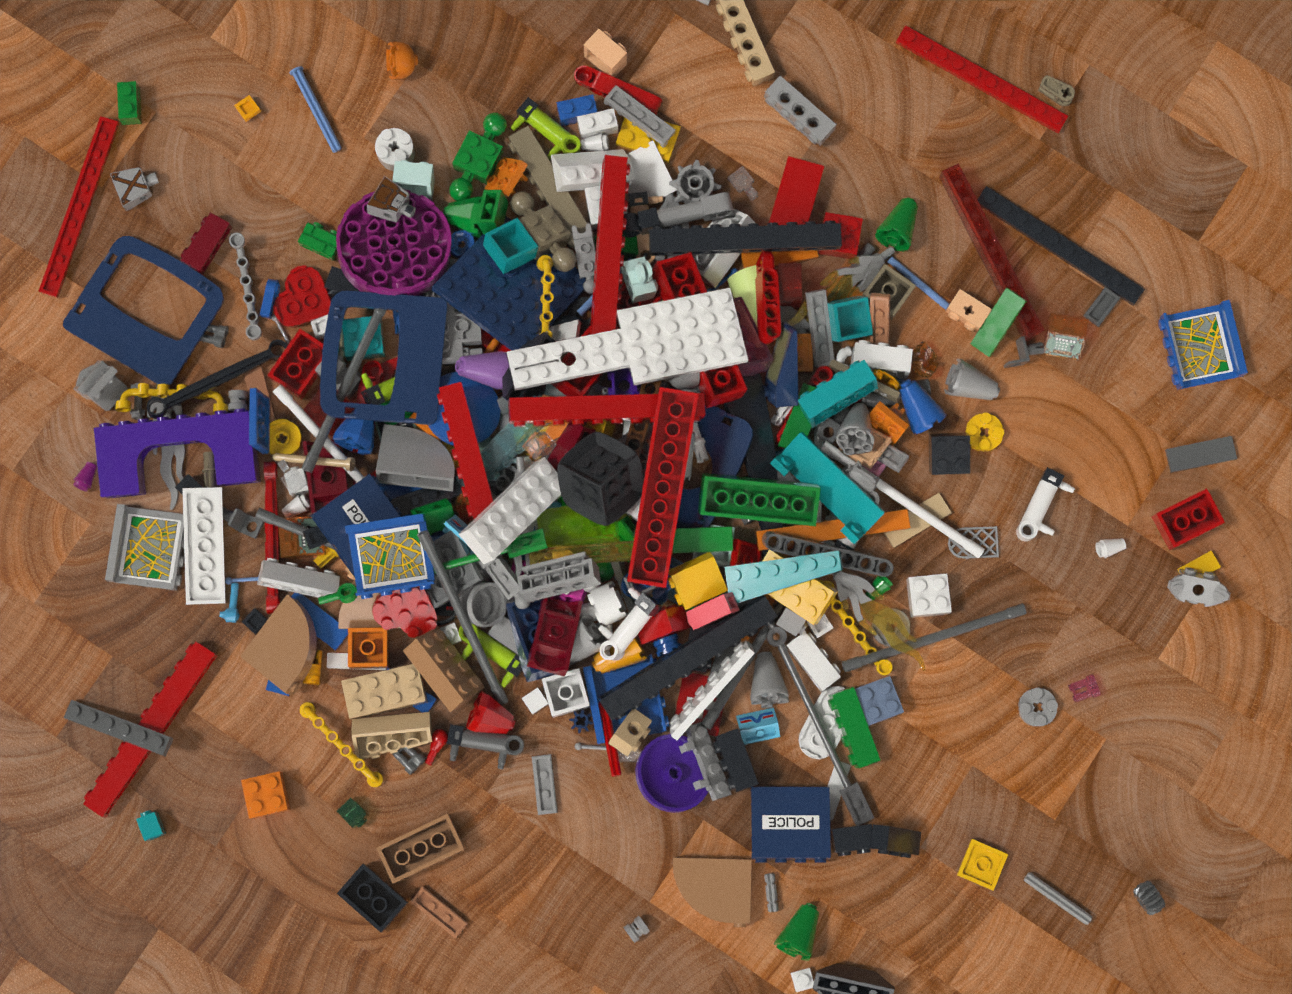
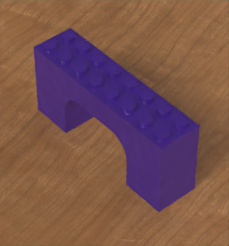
(125, 446)

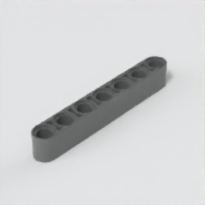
(818, 547)

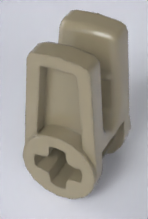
(1056, 89)

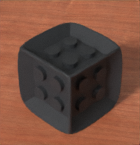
(600, 478)

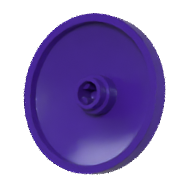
(668, 776)

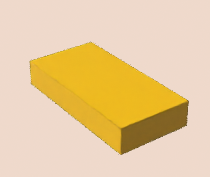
(1203, 563)

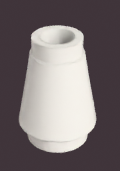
(595, 143)
(297, 506)
(1109, 547)

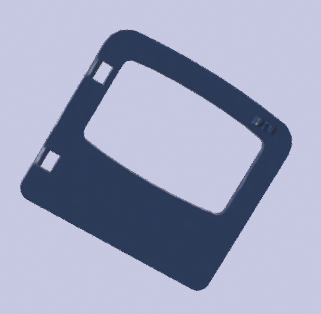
(129, 340)
(418, 361)

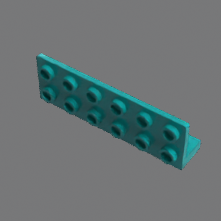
(837, 490)

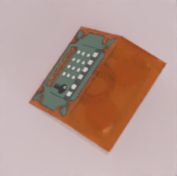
(1065, 336)
(294, 546)

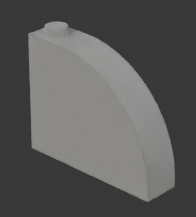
(414, 460)

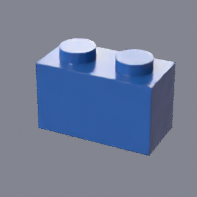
(572, 108)

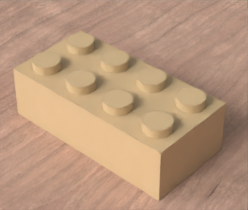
(384, 691)

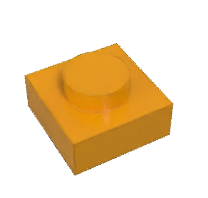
(247, 108)

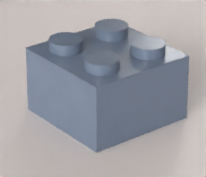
(879, 700)

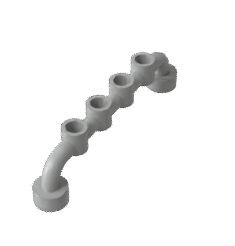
(253, 331)

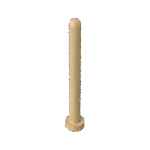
(348, 464)

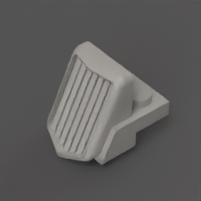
(100, 385)

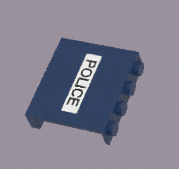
(356, 505)
(790, 824)

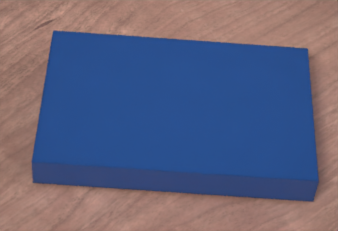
(259, 421)

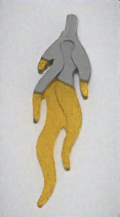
(847, 278)
(880, 615)

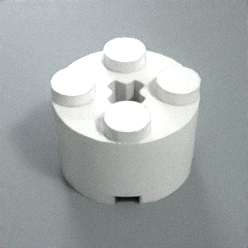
(389, 140)
(608, 604)

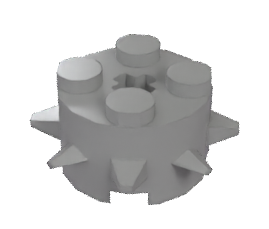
(694, 175)

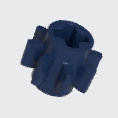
(580, 726)

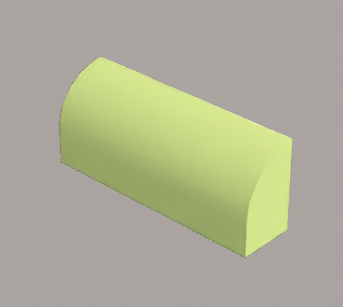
(743, 285)

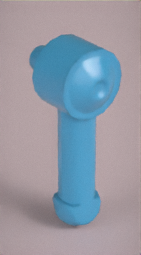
(231, 614)

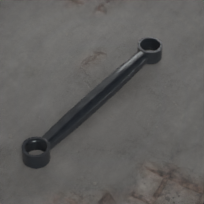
(215, 379)

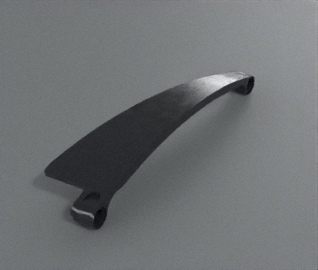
(754, 410)

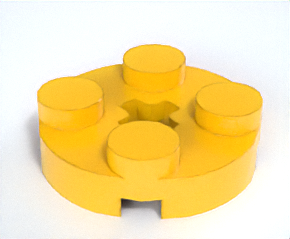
(288, 429)
(995, 432)

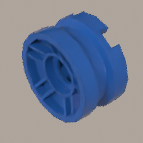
(457, 238)
(666, 644)

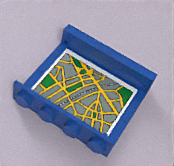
(1203, 346)
(389, 556)

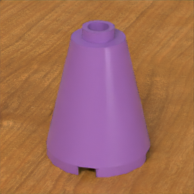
(484, 368)

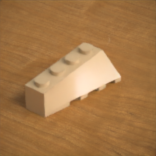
(390, 733)

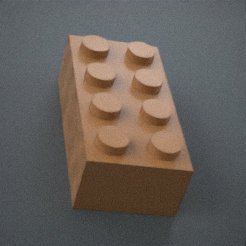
(444, 669)
(420, 848)

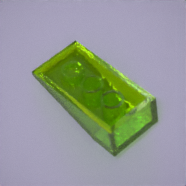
(568, 528)

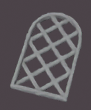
(982, 542)

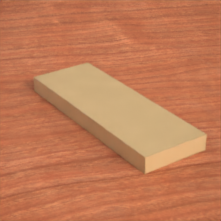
(934, 505)

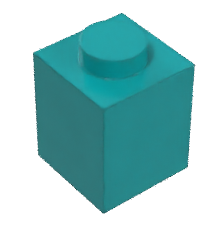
(150, 825)

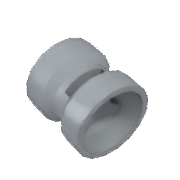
(237, 399)
(633, 932)

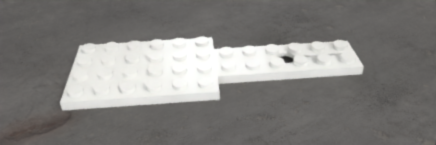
(652, 340)

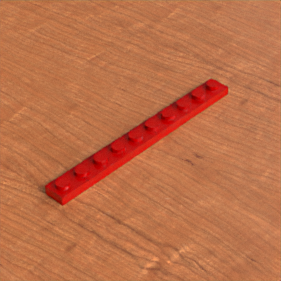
(981, 79)
(78, 207)

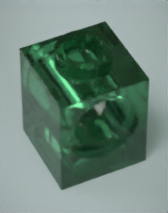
(353, 813)

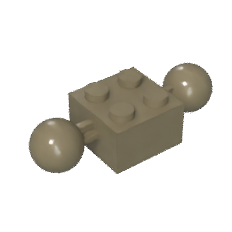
(545, 230)

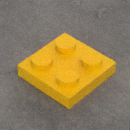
(982, 864)

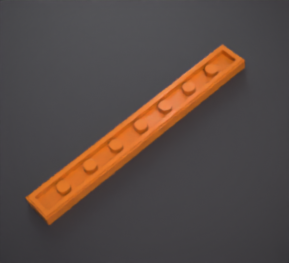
(831, 529)

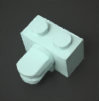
(638, 279)

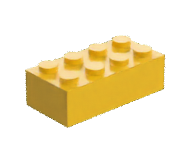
(805, 599)

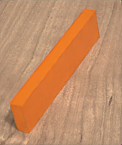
(750, 259)

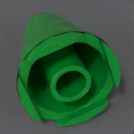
(899, 225)
(799, 933)

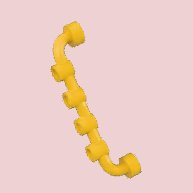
(545, 264)
(163, 391)
(883, 667)
(308, 710)

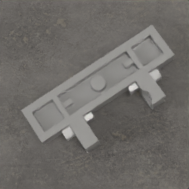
(711, 770)

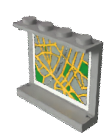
(146, 548)

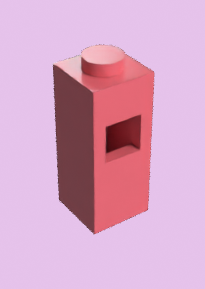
(712, 611)

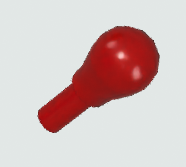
(439, 740)

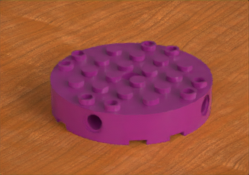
(404, 269)

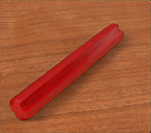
(611, 751)

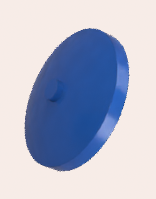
(481, 404)

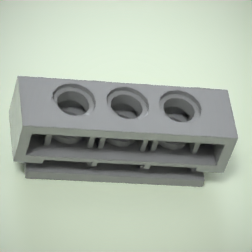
(797, 102)
(558, 577)

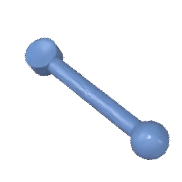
(229, 580)

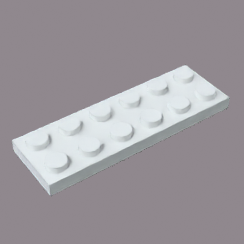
(203, 545)
(707, 693)

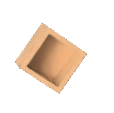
(605, 53)

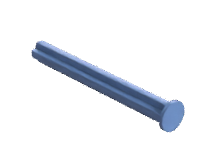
(316, 108)

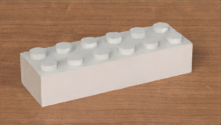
(512, 511)

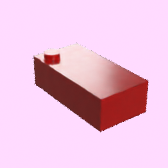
(796, 192)

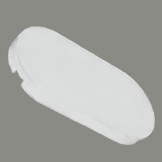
(809, 737)

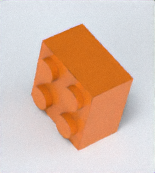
(368, 648)
(265, 795)

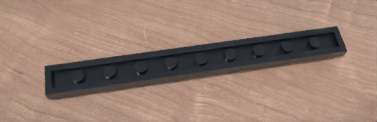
(1059, 246)
(418, 498)

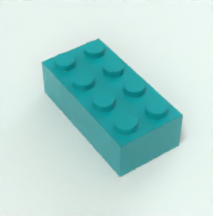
(838, 393)

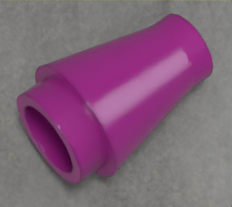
(85, 477)

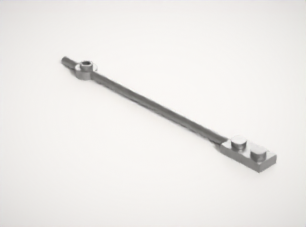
(851, 793)

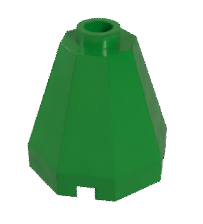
(464, 215)

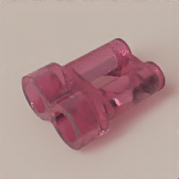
(1091, 685)

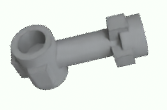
(137, 413)

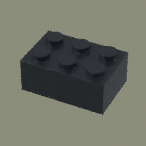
(735, 761)
(372, 897)

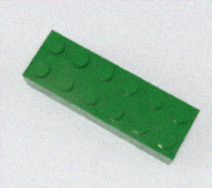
(759, 499)

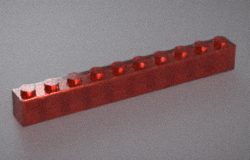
(989, 247)

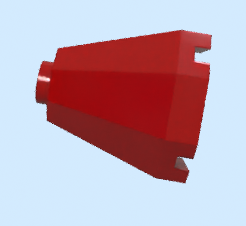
(489, 716)

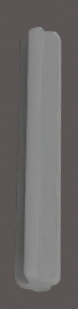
(1058, 898)

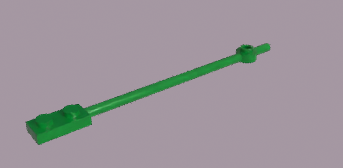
(522, 545)

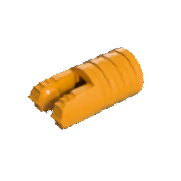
(313, 676)

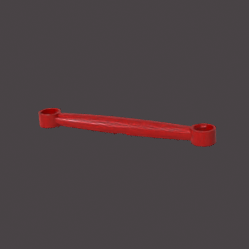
(271, 531)

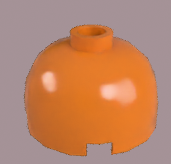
(400, 60)

